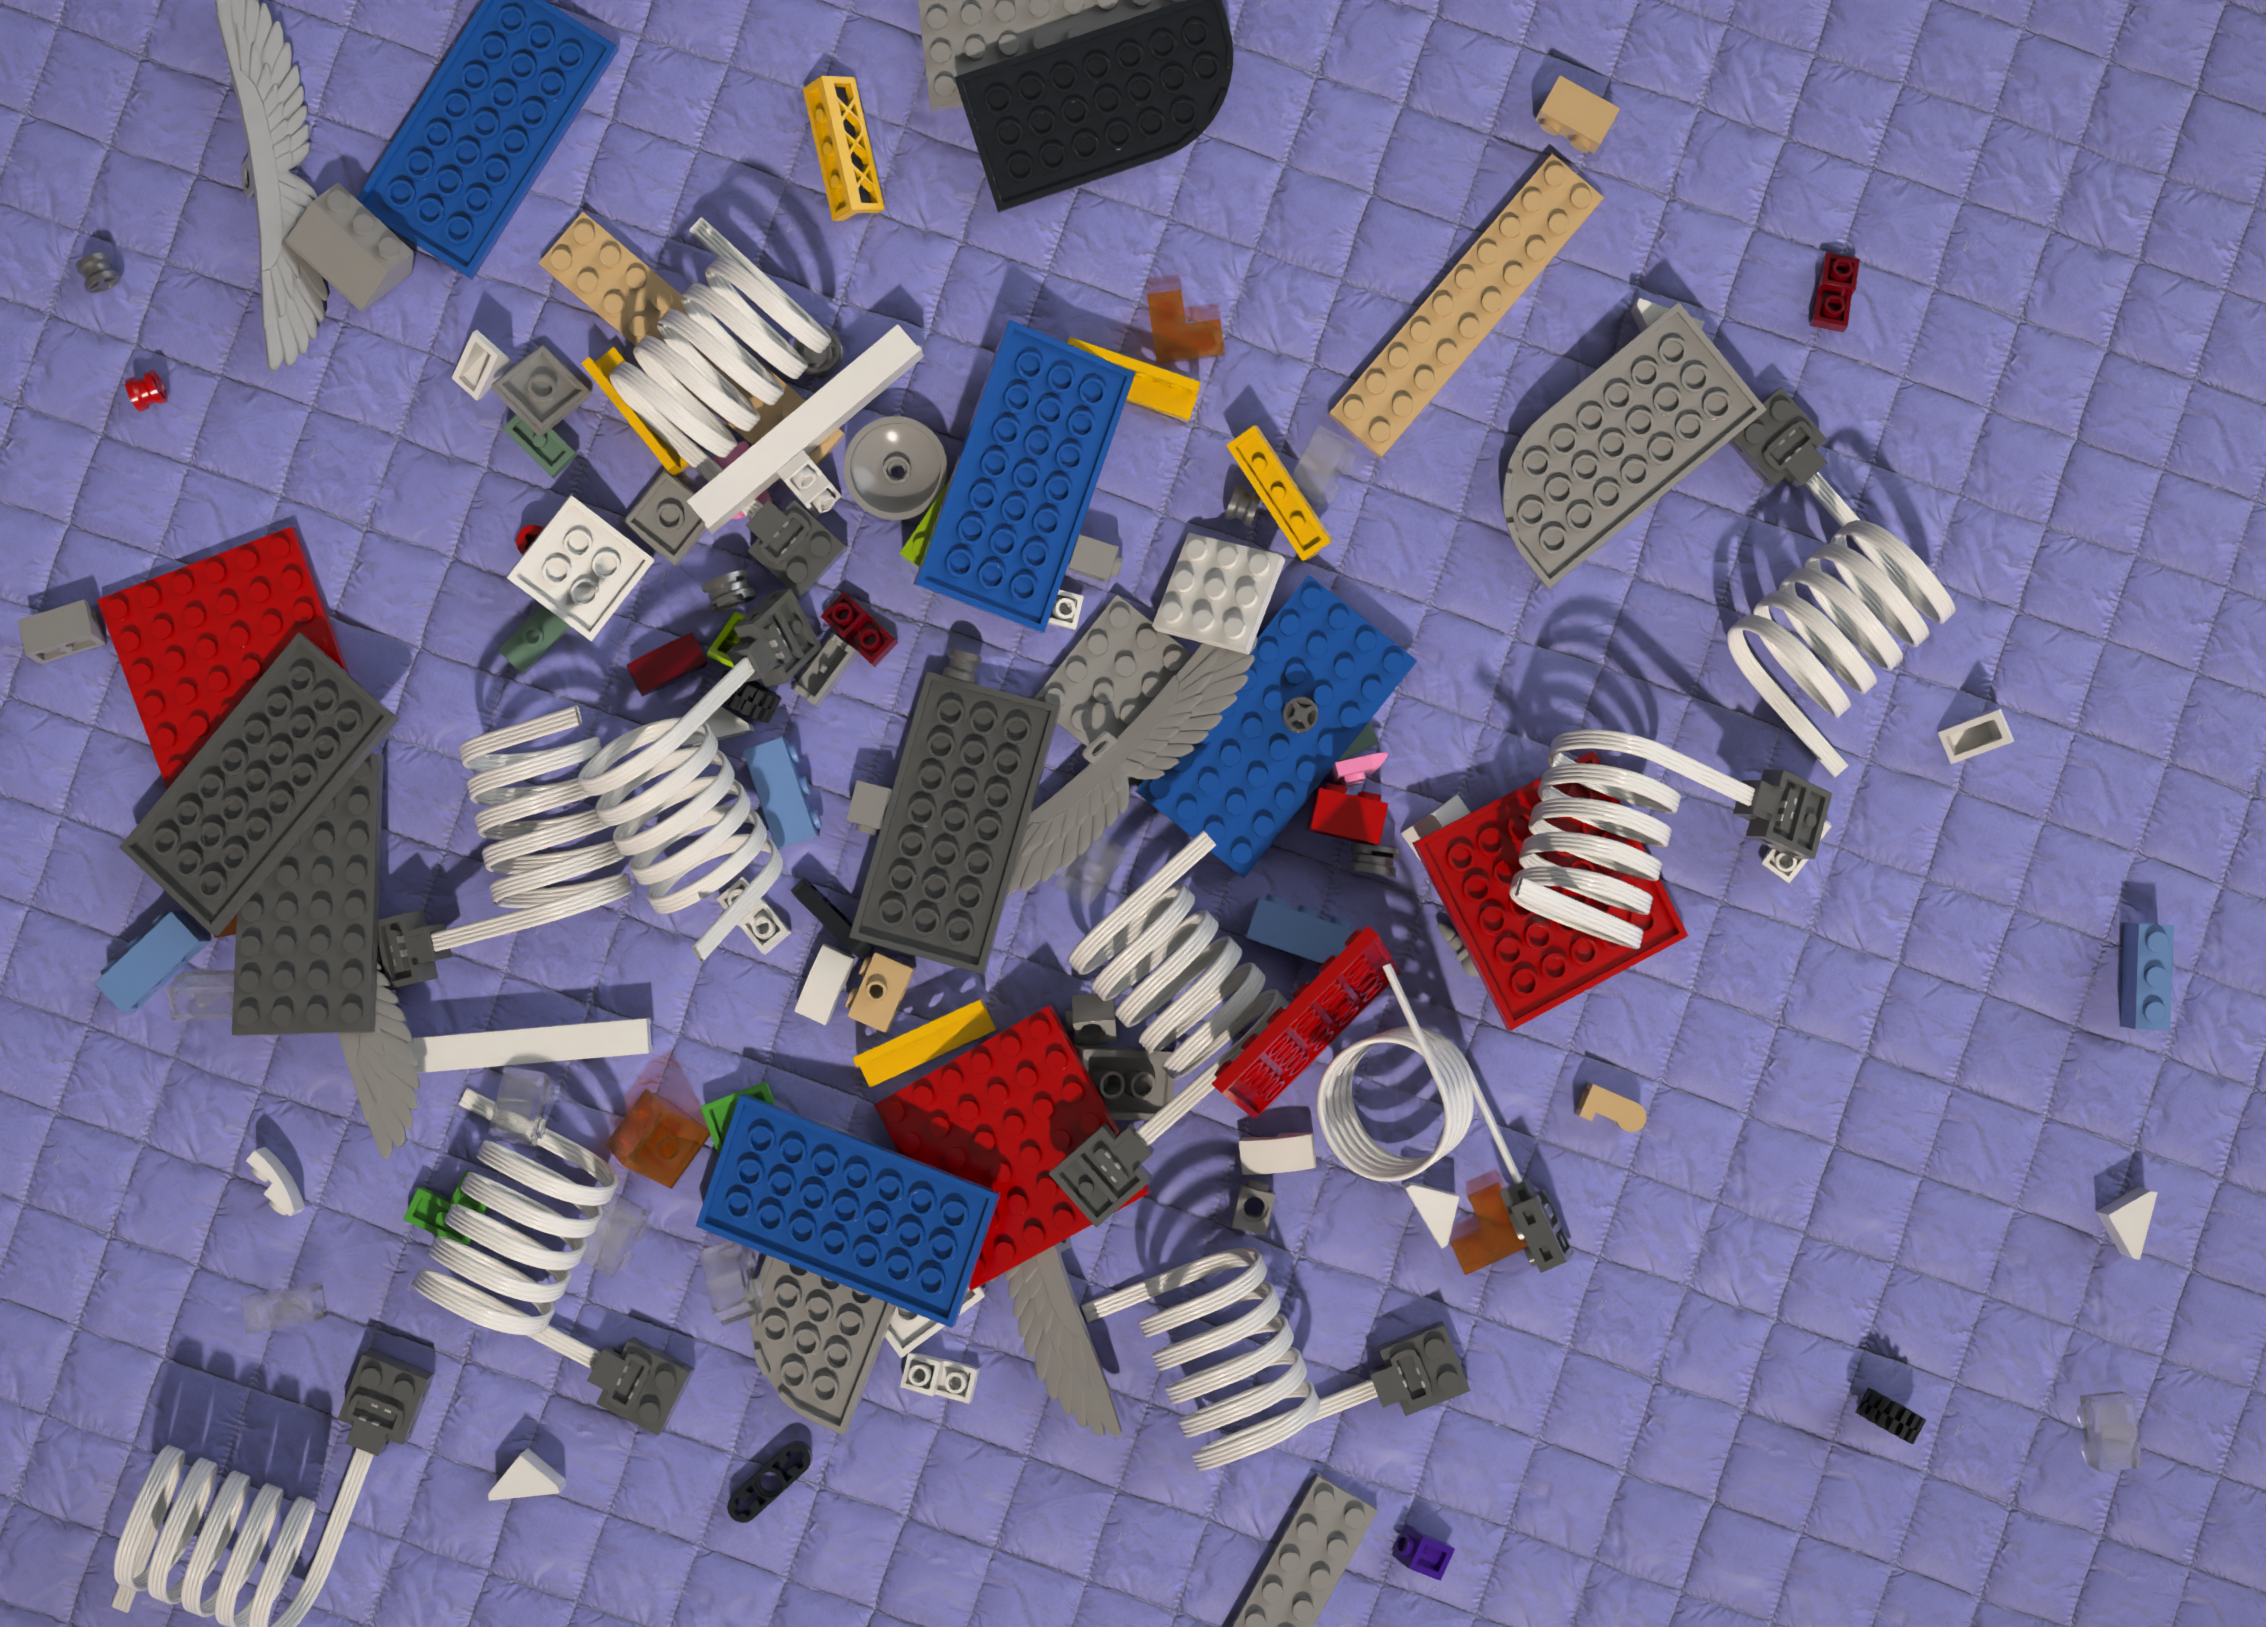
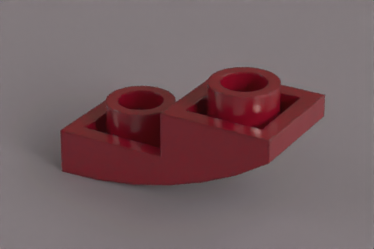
(1834, 292)
(859, 629)
(666, 663)

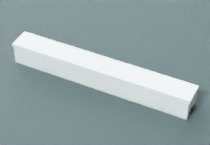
(805, 427)
(532, 1045)

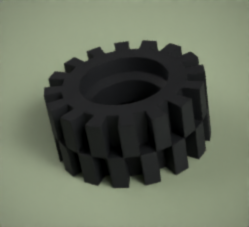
(754, 700)
(1890, 1415)

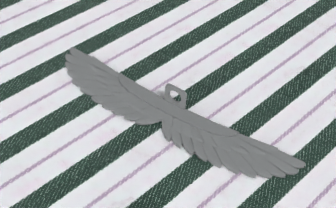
(275, 145)
(1150, 744)
(384, 1071)
(1061, 1340)

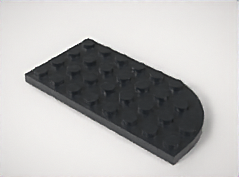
(1099, 101)

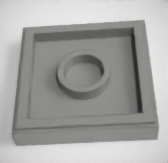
(541, 390)
(667, 519)

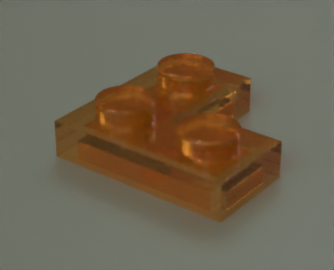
(1174, 338)
(1495, 1237)

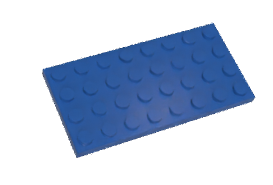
(486, 129)
(1024, 477)
(1252, 769)
(848, 1210)

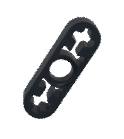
(829, 916)
(757, 1505)

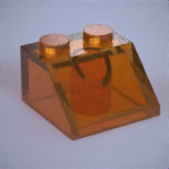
(657, 1139)

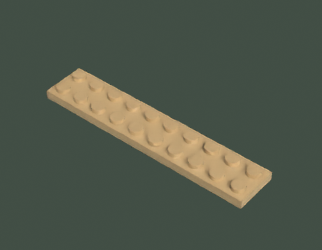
(634, 300)
(1466, 306)

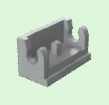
(61, 632)
(825, 670)

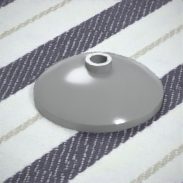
(880, 449)

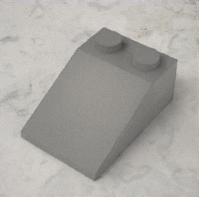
(1128, 1079)

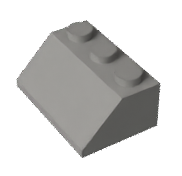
(350, 247)

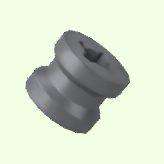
(97, 272)
(1242, 506)
(962, 665)
(1304, 712)

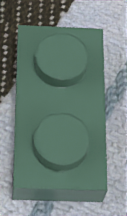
(548, 450)

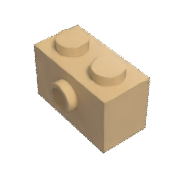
(1576, 115)
(880, 991)

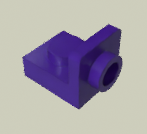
(1422, 1552)

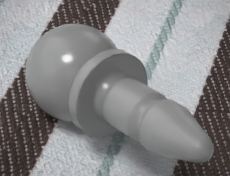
(1456, 943)

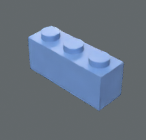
(782, 792)
(1297, 931)
(151, 961)
(2146, 976)

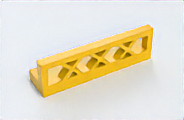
(836, 146)
(600, 372)
(1152, 385)
(1279, 493)
(925, 1042)

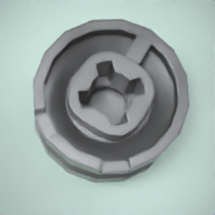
(825, 363)
(728, 591)
(1366, 862)

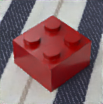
(1346, 815)

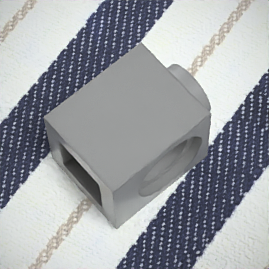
(1095, 559)
(868, 806)
(1092, 1019)
(1258, 1222)

